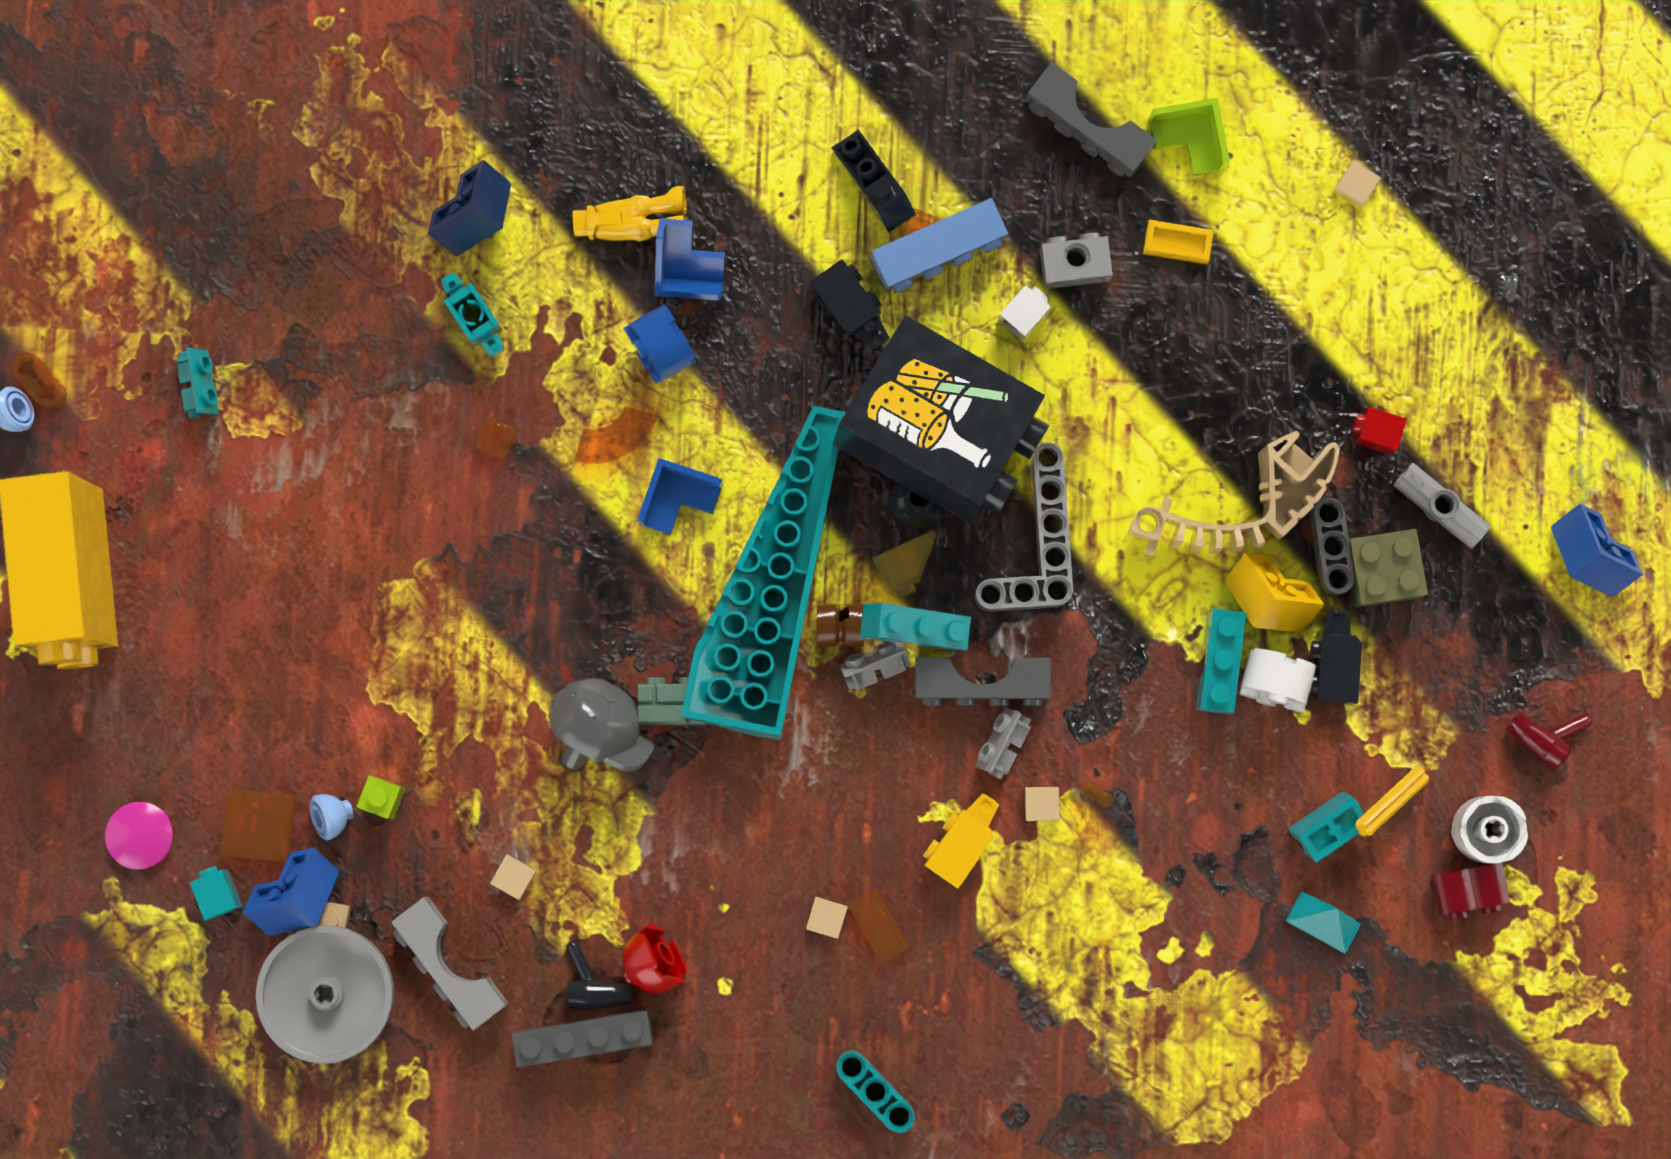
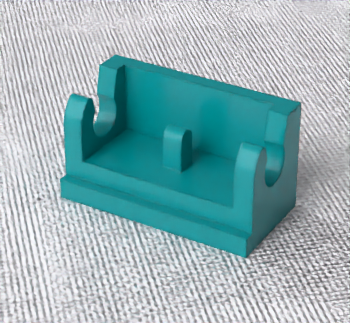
(1328, 826)

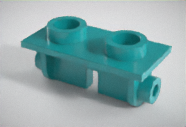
(196, 367)

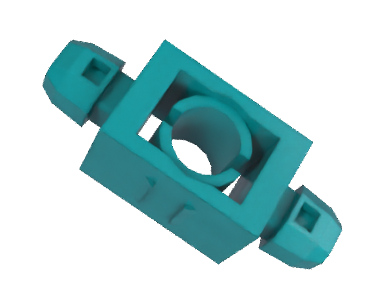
(460, 297)

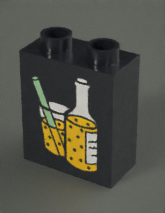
(942, 422)

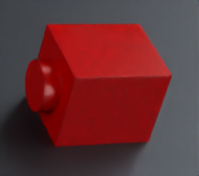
(1378, 430)

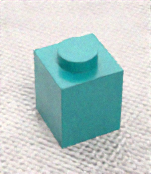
(215, 893)

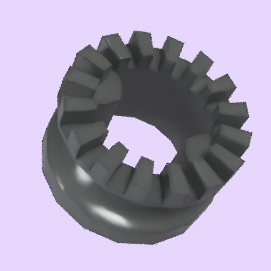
(1506, 287)

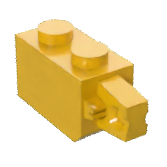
(963, 843)

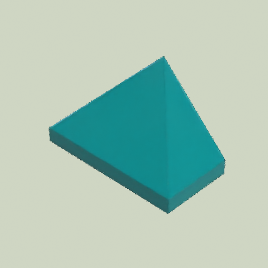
(1323, 922)

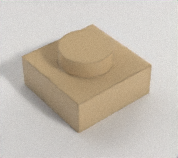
(335, 915)

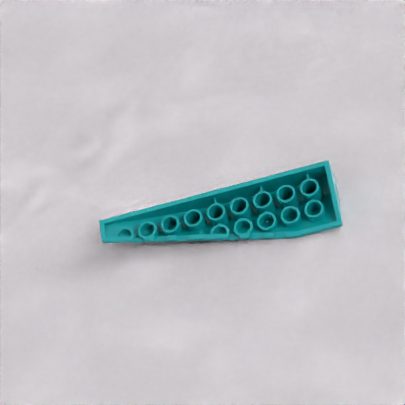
(754, 635)

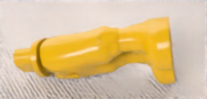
(627, 217)

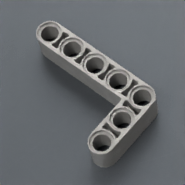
(1045, 541)

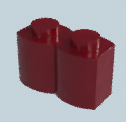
(1471, 889)

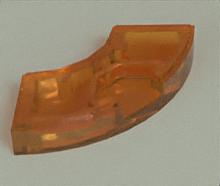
(617, 439)

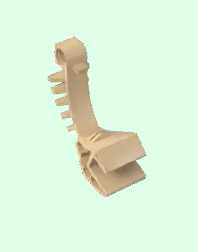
(1289, 490)

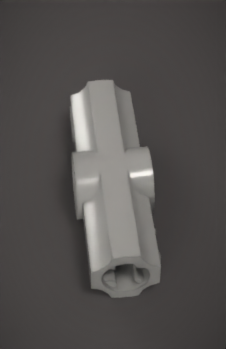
(1459, 519)

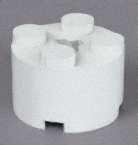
(1277, 679)
(1509, 828)

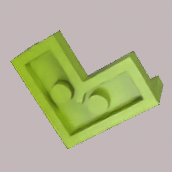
(1197, 127)

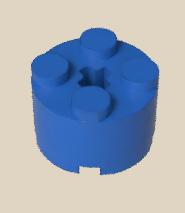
(660, 344)

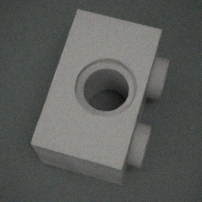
(1058, 271)

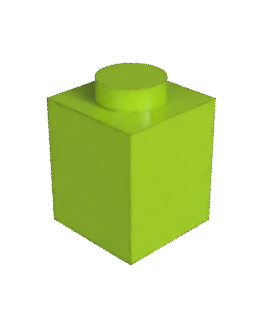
(381, 797)

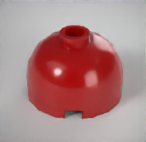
(652, 962)

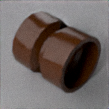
(839, 625)

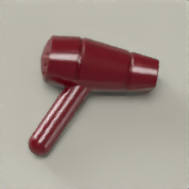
(1545, 743)

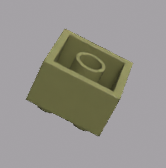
(1387, 568)

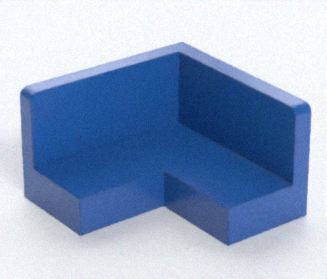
(685, 271)
(677, 486)
(1592, 554)
(297, 896)

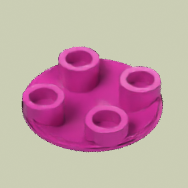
(139, 835)

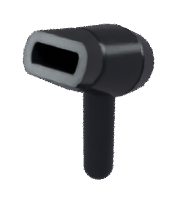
(589, 992)

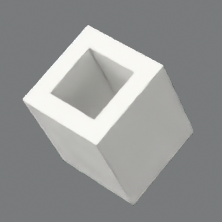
(1025, 312)

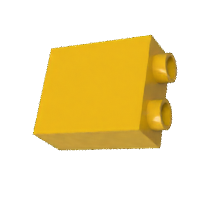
(58, 568)

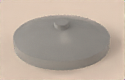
(324, 994)

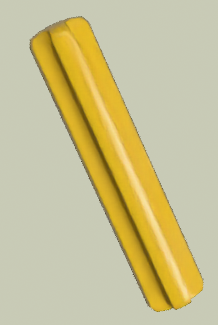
(1392, 802)

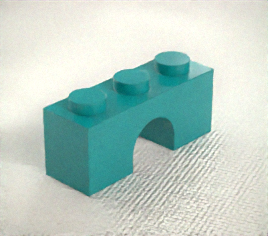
(915, 626)
(1222, 661)

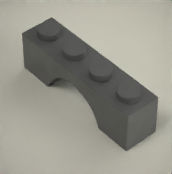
(1120, 146)
(940, 681)
(582, 1038)

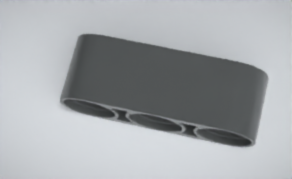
(1338, 532)

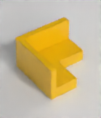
(1269, 597)

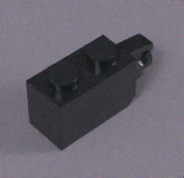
(849, 304)
(1336, 661)

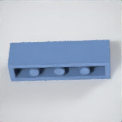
(939, 245)

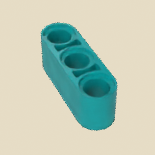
(883, 1106)

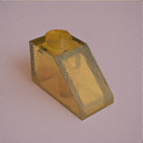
(903, 565)

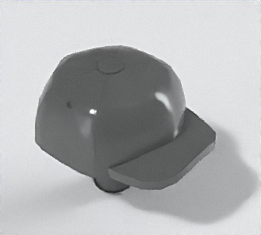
(598, 724)

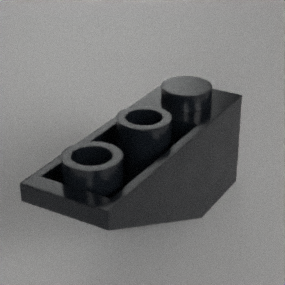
(874, 181)

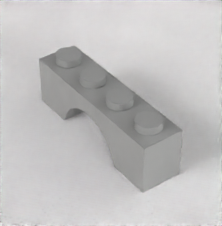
(422, 930)

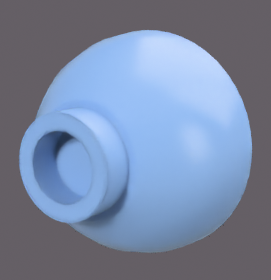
(15, 410)
(329, 815)

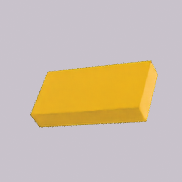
(1178, 242)

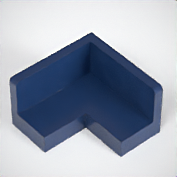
(474, 212)

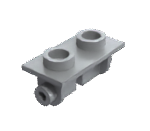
(860, 667)
(995, 755)

